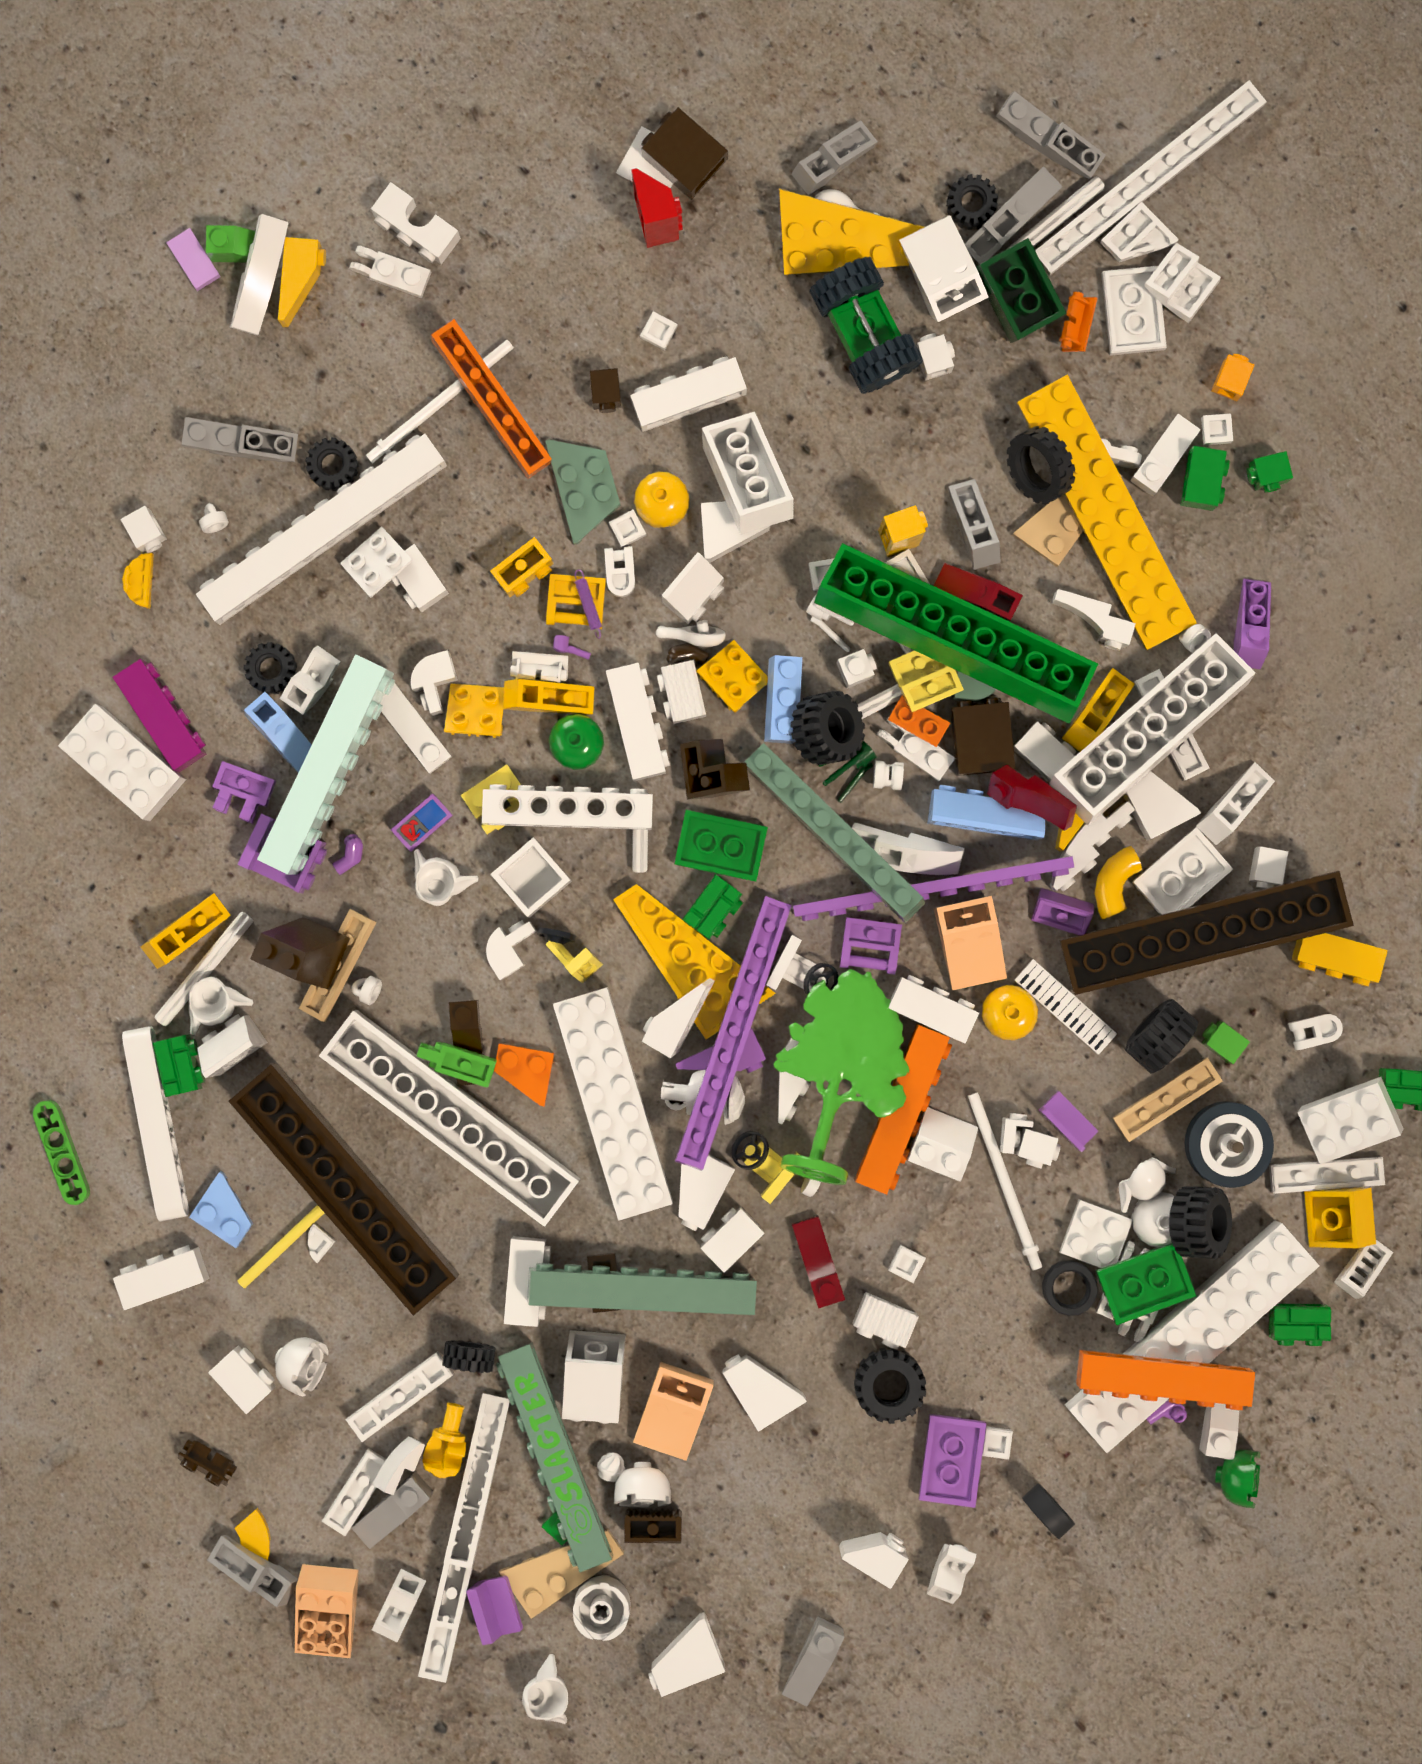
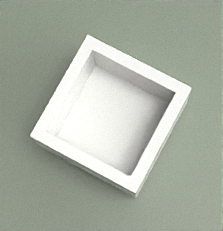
(531, 877)

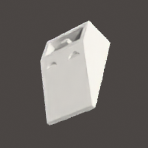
(943, 269)

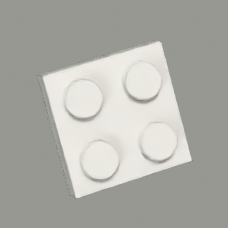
(1095, 1235)

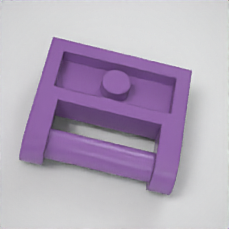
(871, 936)

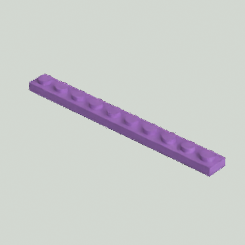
(945, 886)
(733, 1033)

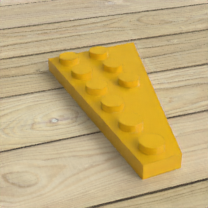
(829, 235)
(683, 955)

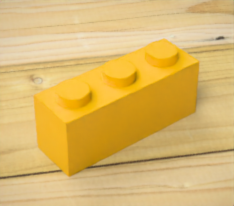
(902, 530)
(1340, 958)

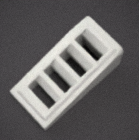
(1365, 1283)

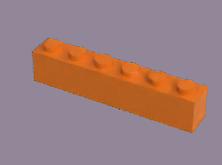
(491, 399)
(893, 1132)
(1165, 1379)

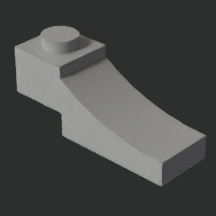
(833, 157)
(253, 1571)

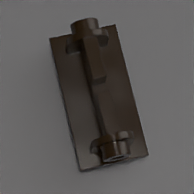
(197, 1459)

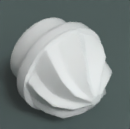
(610, 1467)

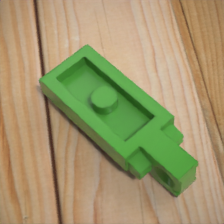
(458, 1062)

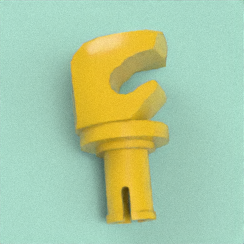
(446, 1446)

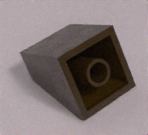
(302, 951)

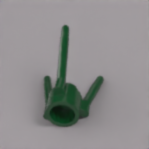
(862, 759)

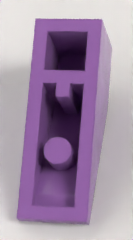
(750, 1058)

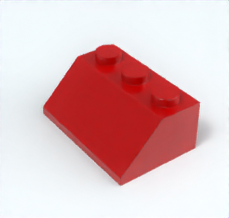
(657, 209)

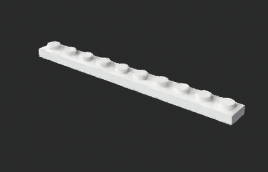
(1150, 177)

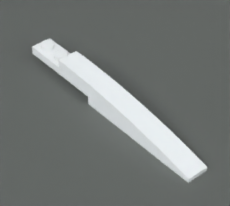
(464, 1538)

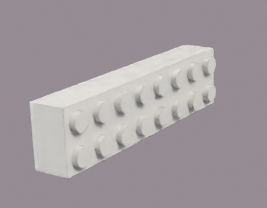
(1152, 728)
(613, 1103)

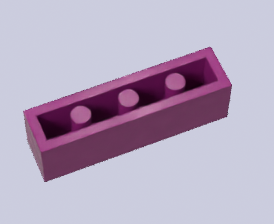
(159, 714)

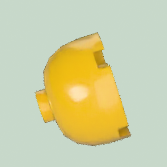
(661, 499)
(1009, 1012)

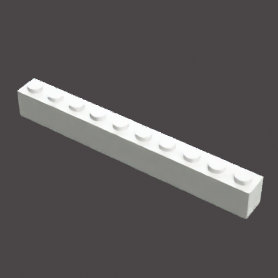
(321, 529)

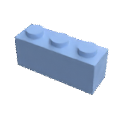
(782, 697)

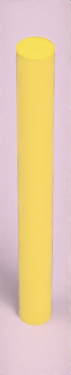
(280, 1246)

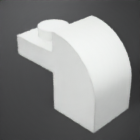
(432, 672)
(311, 682)
(501, 950)
(950, 1572)
(398, 1605)

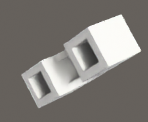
(433, 240)

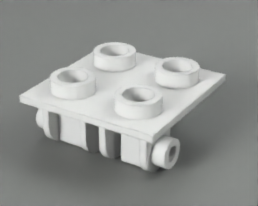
(376, 562)

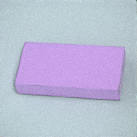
(193, 259)

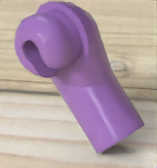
(352, 855)
(1169, 1410)

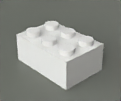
(1350, 1120)

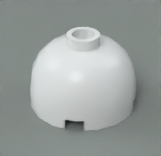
(1152, 1220)
(300, 1364)
(642, 1487)

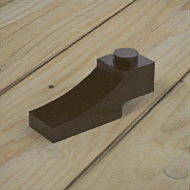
(466, 1028)

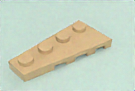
(1051, 531)
(550, 1576)

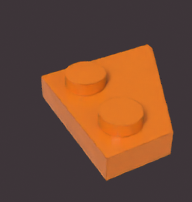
(526, 1070)

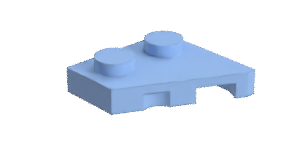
(222, 1212)

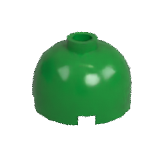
(576, 741)
(1240, 1478)

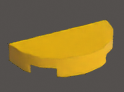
(138, 580)

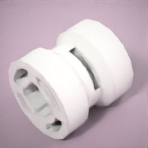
(881, 775)

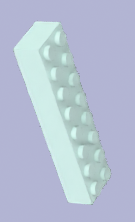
(326, 766)

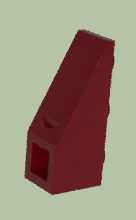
(979, 591)

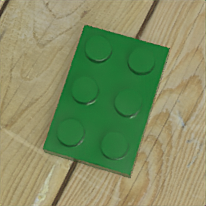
(721, 845)
(1145, 1283)

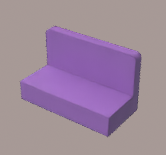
(1068, 1121)
(494, 1609)

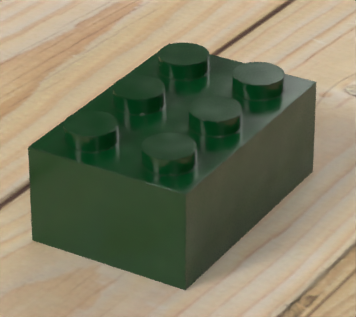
(1020, 290)

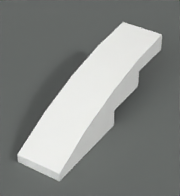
(259, 274)

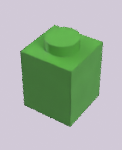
(1224, 1041)

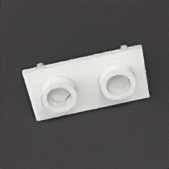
(534, 665)

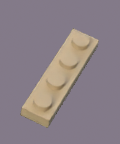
(320, 1001)
(1167, 1099)

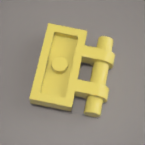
(474, 796)

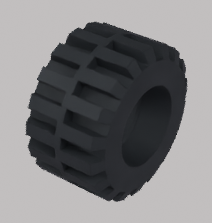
(828, 727)
(1161, 1036)
(1200, 1222)
(889, 1409)

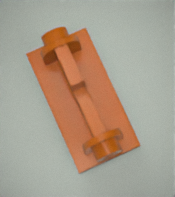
(1077, 329)
(920, 722)

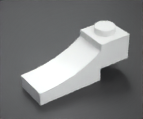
(1165, 455)
(1112, 630)

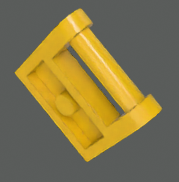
(564, 591)

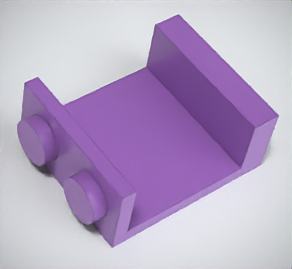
(254, 846)

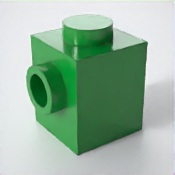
(1269, 472)

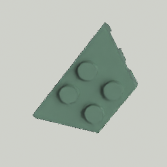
(584, 486)

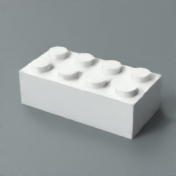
(747, 473)
(122, 762)

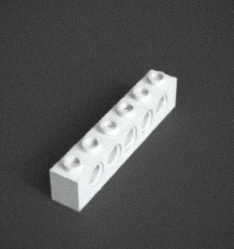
(495, 814)

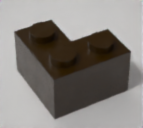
(707, 771)

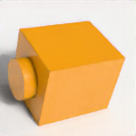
(1233, 377)

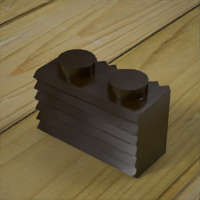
(653, 1526)

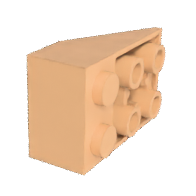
(971, 942)
(673, 1411)
(325, 1610)

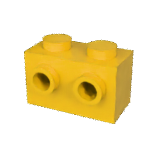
(522, 568)

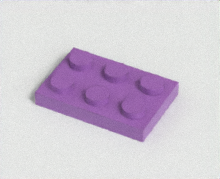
(952, 1460)

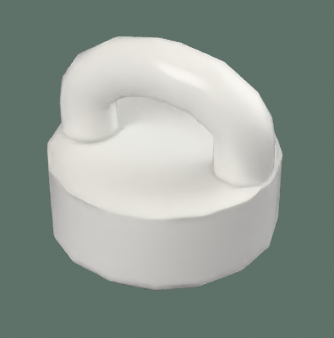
(213, 520)
(1194, 637)
(370, 989)

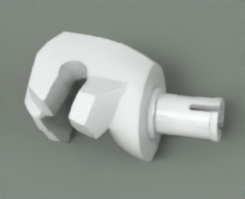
(688, 1094)

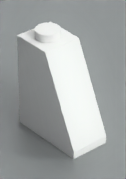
(721, 532)
(1158, 806)
(702, 1191)
(761, 1391)
(687, 1659)

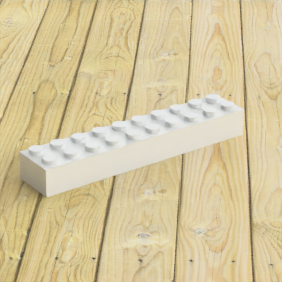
(449, 1117)
(1203, 1325)

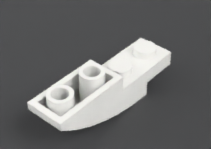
(1082, 844)
(914, 853)

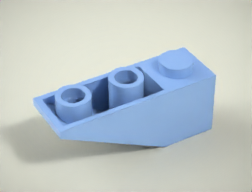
(278, 730)

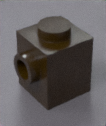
(605, 390)

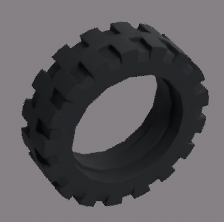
(1056, 456)

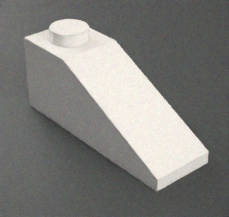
(1235, 804)
(670, 1027)
(1219, 1432)

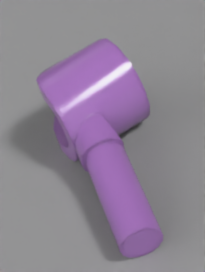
(561, 645)

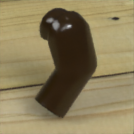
(686, 651)

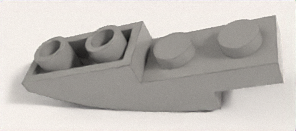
(1050, 138)
(1012, 215)
(239, 440)

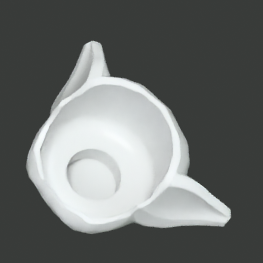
(438, 879)
(212, 1003)
(1145, 1182)
(546, 1694)

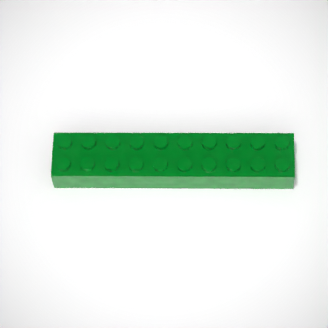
(955, 633)

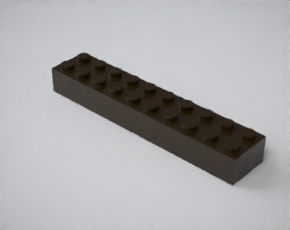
(1206, 932)
(344, 1188)

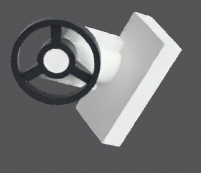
(799, 969)

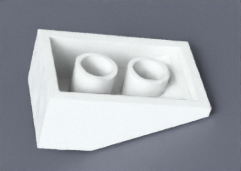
(230, 1046)

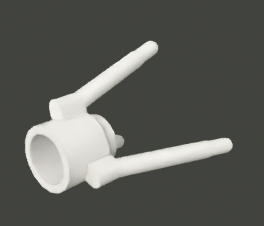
(819, 613)

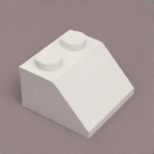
(693, 589)
(943, 1144)
(876, 1556)

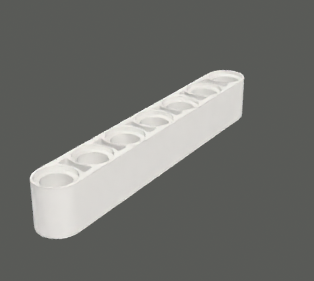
(155, 1125)

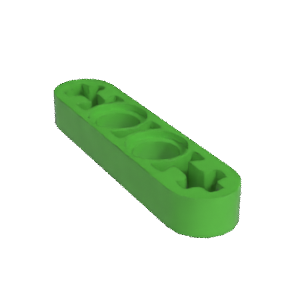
(55, 1154)

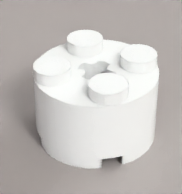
(601, 1624)

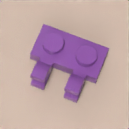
(244, 785)

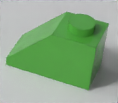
(228, 243)

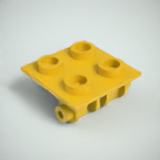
(733, 676)
(475, 710)

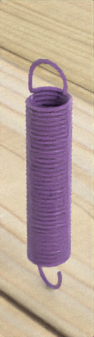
(588, 604)

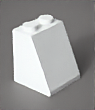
(593, 1376)

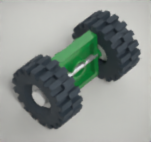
(865, 325)

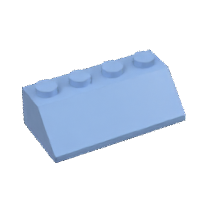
(981, 814)

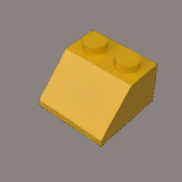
(1340, 1218)

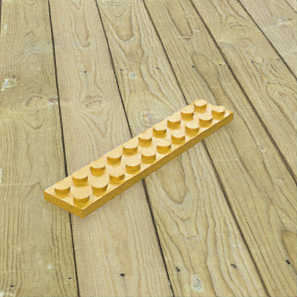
(1111, 517)

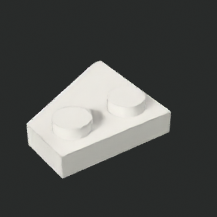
(1138, 235)

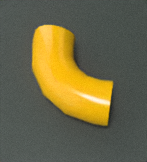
(1111, 881)

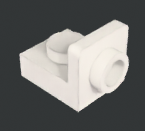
(1009, 1136)

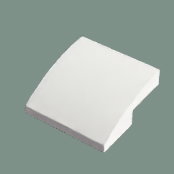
(1182, 282)

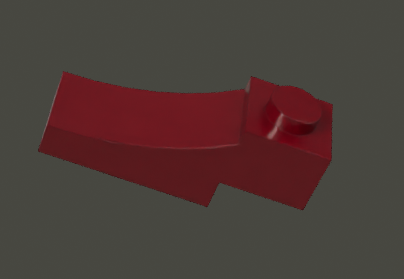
(1031, 795)
(818, 1262)

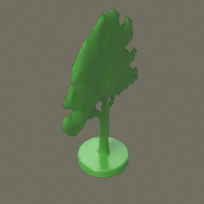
(848, 1040)

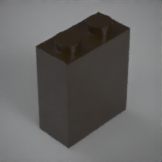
(684, 152)
(982, 737)

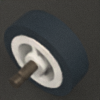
(1229, 1144)

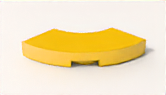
(255, 1534)

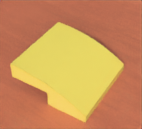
(923, 679)

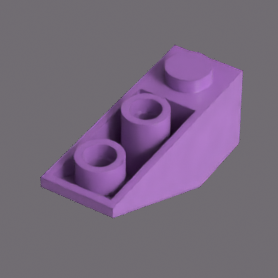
(1253, 623)

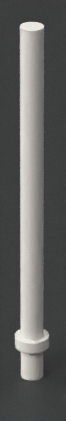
(384, 446)
(1030, 1249)

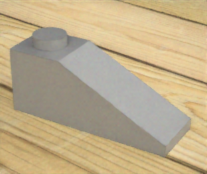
(975, 524)
(393, 1510)
(813, 1661)

